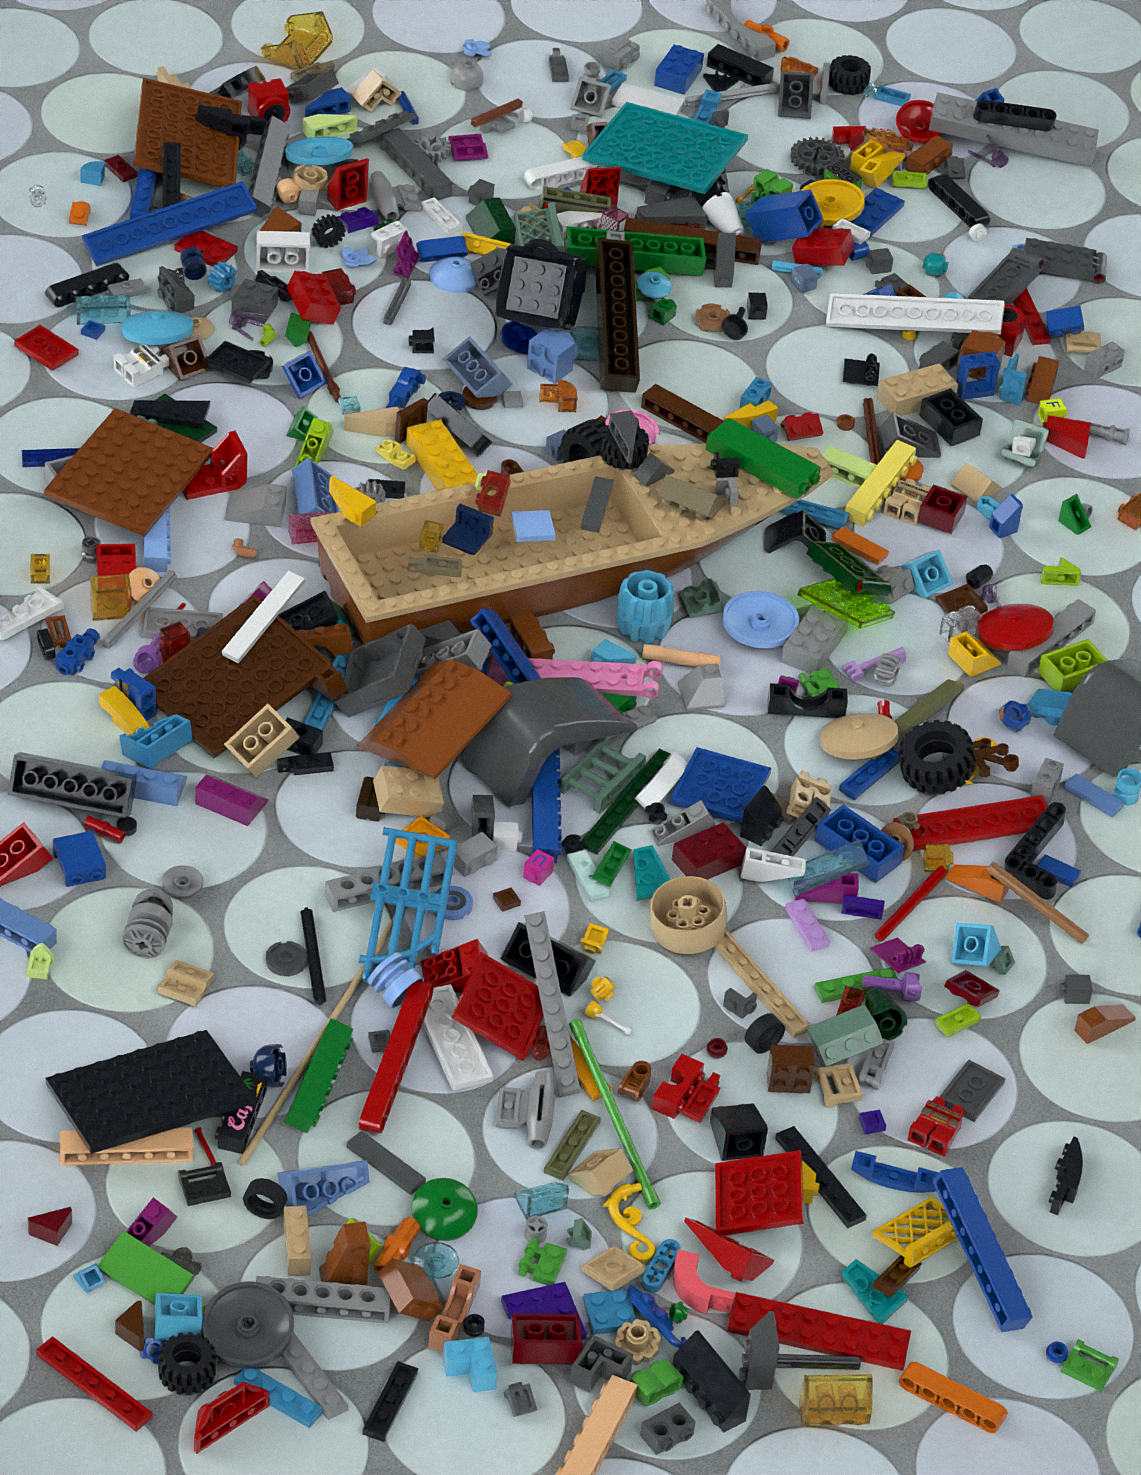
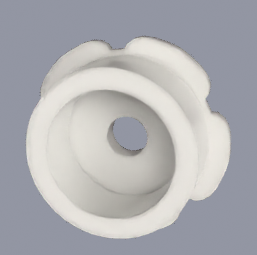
(525, 115)

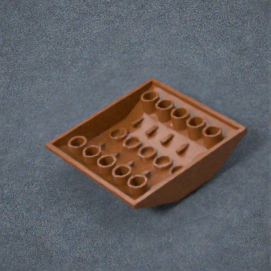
(436, 718)

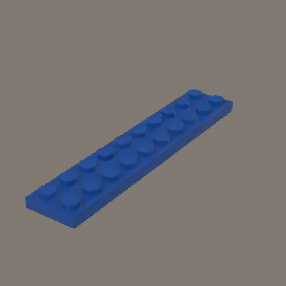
(169, 223)

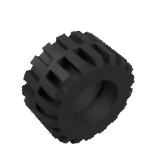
(849, 74)
(613, 456)
(187, 1378)

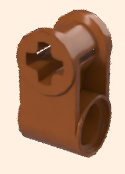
(636, 1080)

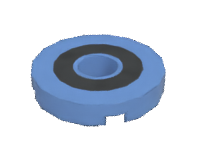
(463, 900)

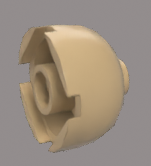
(310, 178)

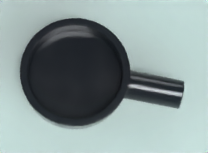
(734, 325)

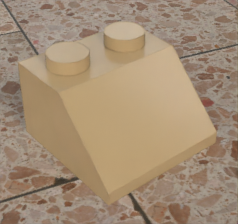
(601, 1171)

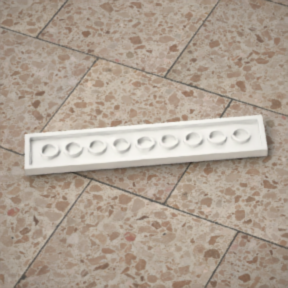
(915, 313)

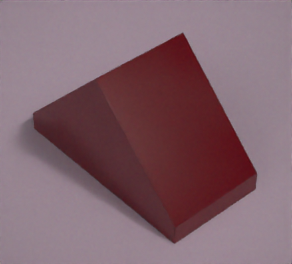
(51, 1225)

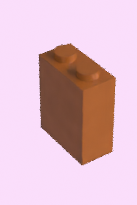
(410, 1289)

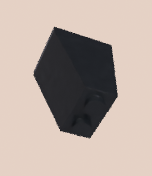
(738, 1131)

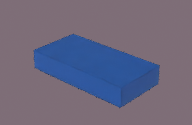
(1063, 872)

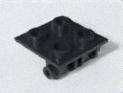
(862, 371)

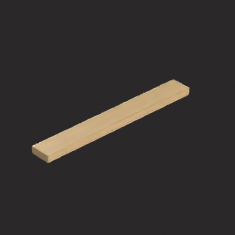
(761, 985)

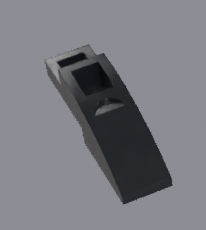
(239, 84)
(229, 123)
(1068, 1176)

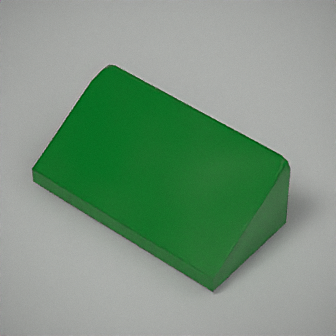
(297, 330)
(301, 424)

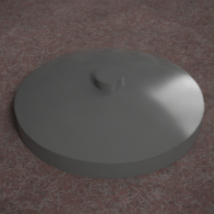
(248, 1324)

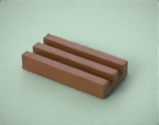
(60, 641)

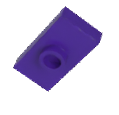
(863, 907)

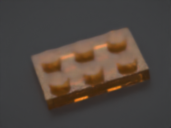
(888, 139)

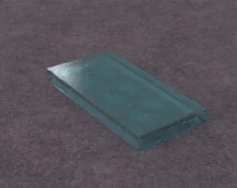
(830, 867)

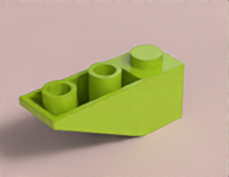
(316, 441)

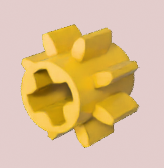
(602, 988)

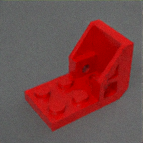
(224, 475)

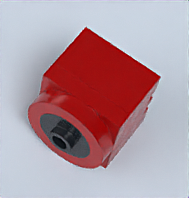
(269, 100)
(1012, 328)

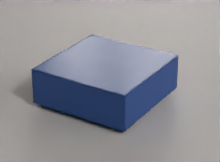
(93, 329)

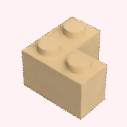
(374, 89)

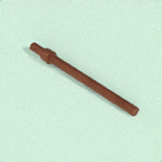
(333, 387)

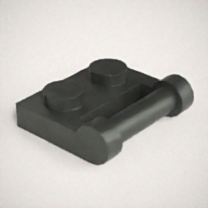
(207, 1189)

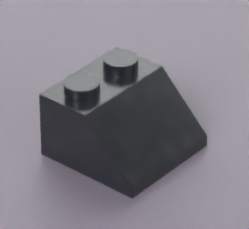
(761, 817)

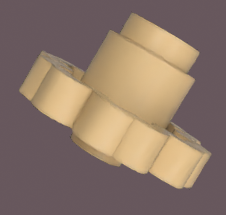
(639, 1340)

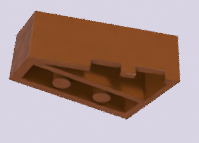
(349, 1257)

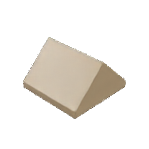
(974, 483)

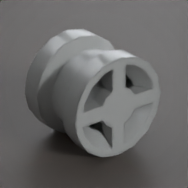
(540, 1226)

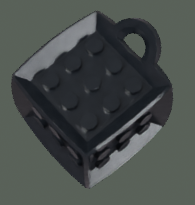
(540, 285)

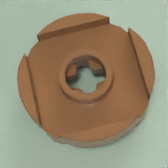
(705, 314)

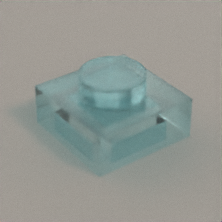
(349, 404)

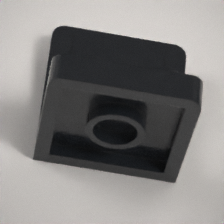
(792, 528)

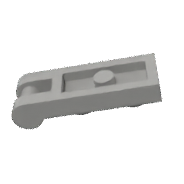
(876, 1064)

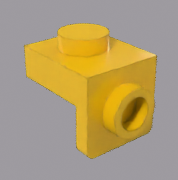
(594, 939)

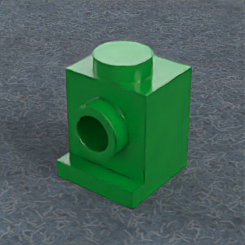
(663, 306)

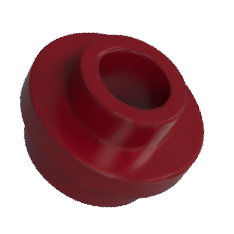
(717, 1048)

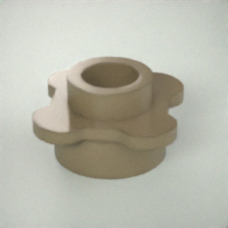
(909, 819)

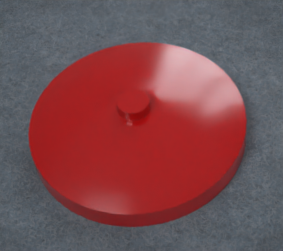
(1015, 627)

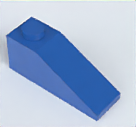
(331, 102)

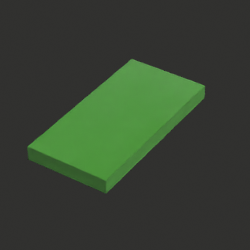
(143, 1269)

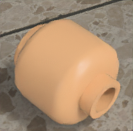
(288, 191)

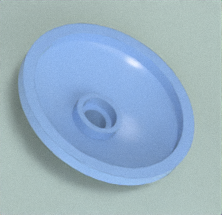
(453, 274)

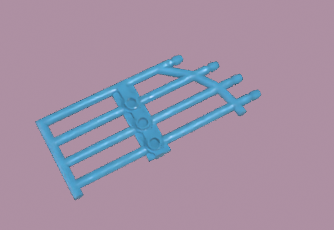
(405, 897)

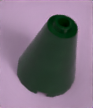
(886, 1013)

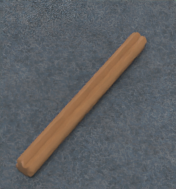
(1037, 902)

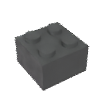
(255, 298)

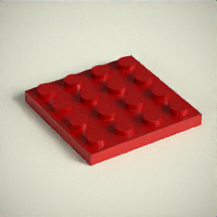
(500, 1006)
(759, 1193)

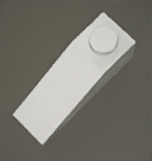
(768, 866)

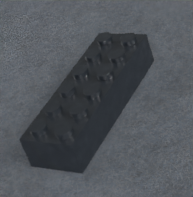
(72, 784)

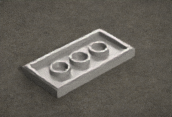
(192, 620)

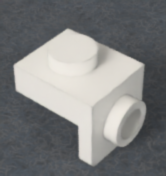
(1023, 445)

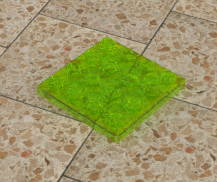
(852, 607)

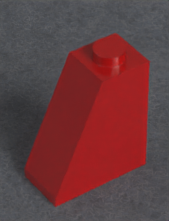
(1068, 434)

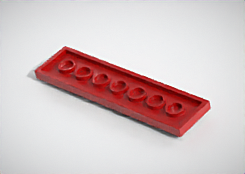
(977, 822)
(823, 1331)

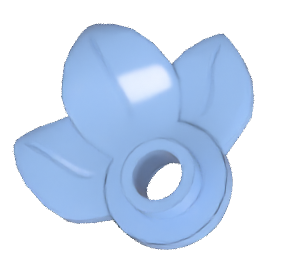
(472, 48)
(358, 257)

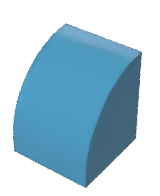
(93, 173)

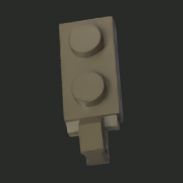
(296, 75)
(436, 565)

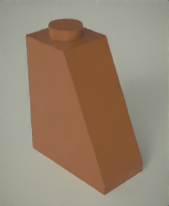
(281, 221)

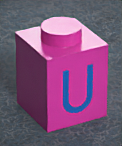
(538, 867)

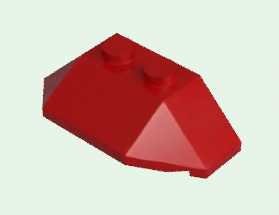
(228, 1412)

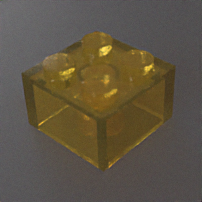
(110, 597)

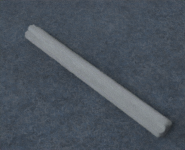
(736, 93)
(138, 610)

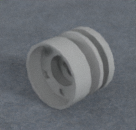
(147, 930)

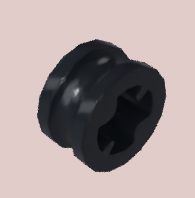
(474, 1331)

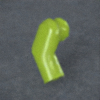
(269, 335)

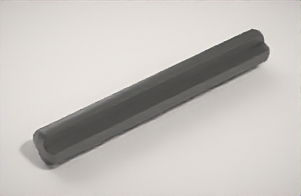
(397, 301)

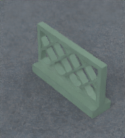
(550, 221)

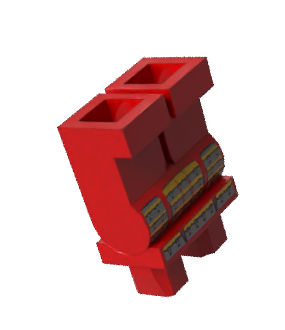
(937, 1125)

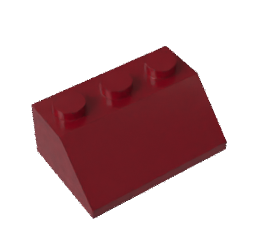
(545, 1338)

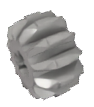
(372, 490)
(887, 669)

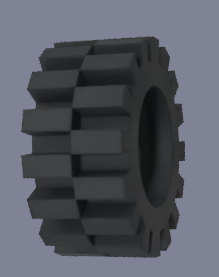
(331, 237)

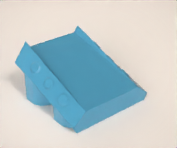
(1049, 705)

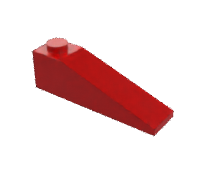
(736, 1258)

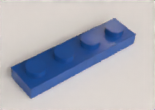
(869, 774)

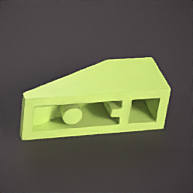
(329, 125)

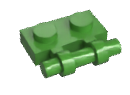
(820, 679)
(549, 1263)

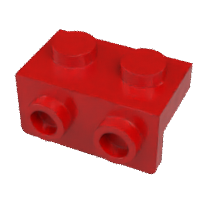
(802, 426)

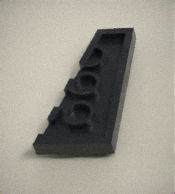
(175, 412)

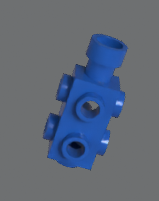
(76, 652)

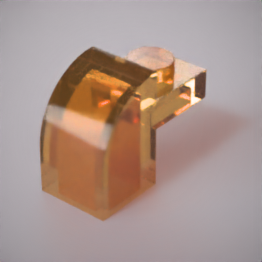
(561, 393)

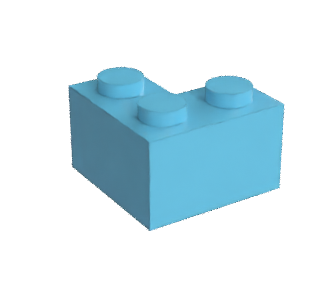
(472, 1358)

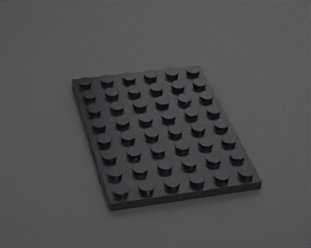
(149, 1091)

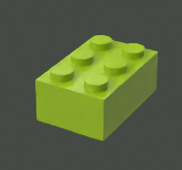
(1068, 665)

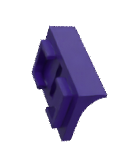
(359, 219)

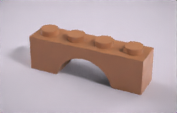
(460, 1299)

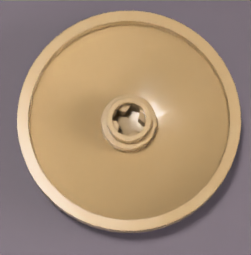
(859, 736)

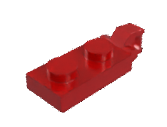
(702, 1098)

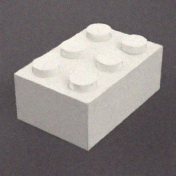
(282, 251)

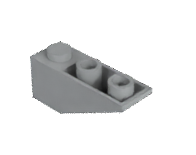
(684, 824)

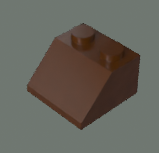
(187, 357)

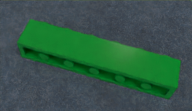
(318, 1076)

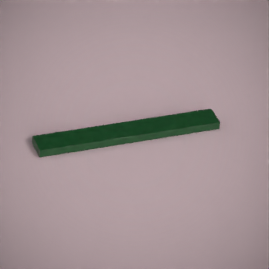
(622, 806)

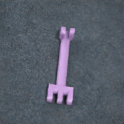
(856, 672)

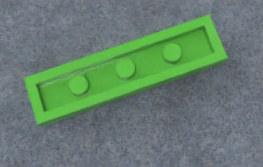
(833, 989)

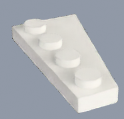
(29, 612)

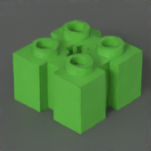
(769, 184)

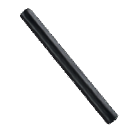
(313, 956)

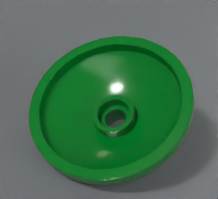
(440, 1220)

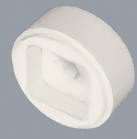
(977, 232)

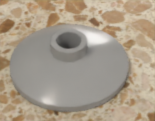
(182, 881)

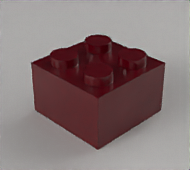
(942, 509)

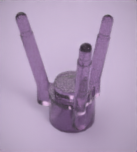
(998, 156)
(238, 319)
(989, 594)

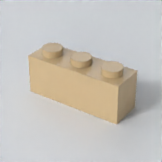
(297, 1240)

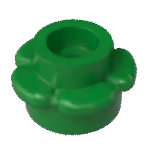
(678, 1312)

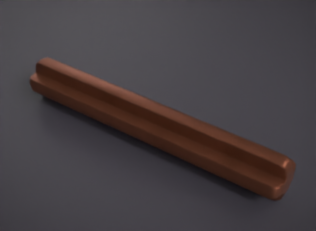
(496, 112)

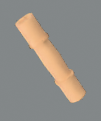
(678, 656)

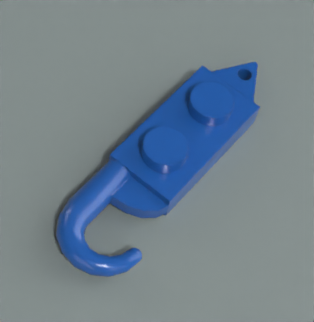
(655, 1315)

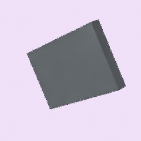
(972, 1089)

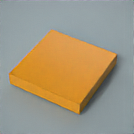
(424, 827)

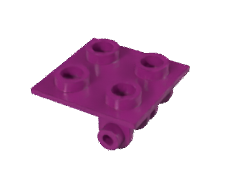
(406, 256)
(899, 955)

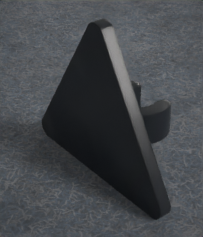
(720, 82)

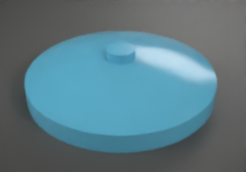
(319, 150)
(157, 327)

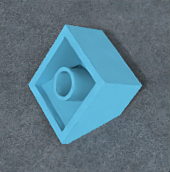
(929, 573)
(176, 1315)

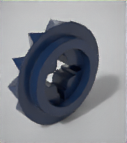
(457, 399)

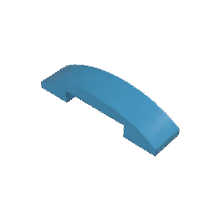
(709, 104)

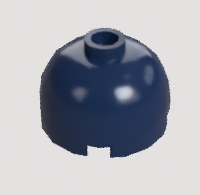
(270, 1063)

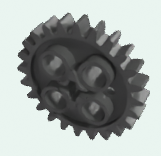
(805, 153)

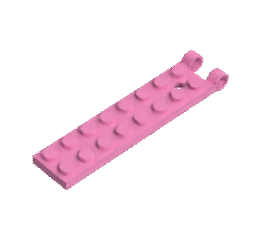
(603, 676)

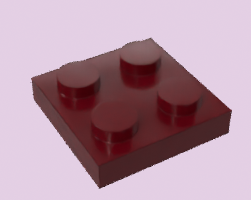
(971, 988)

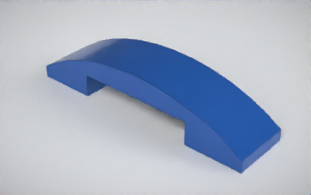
(891, 1176)

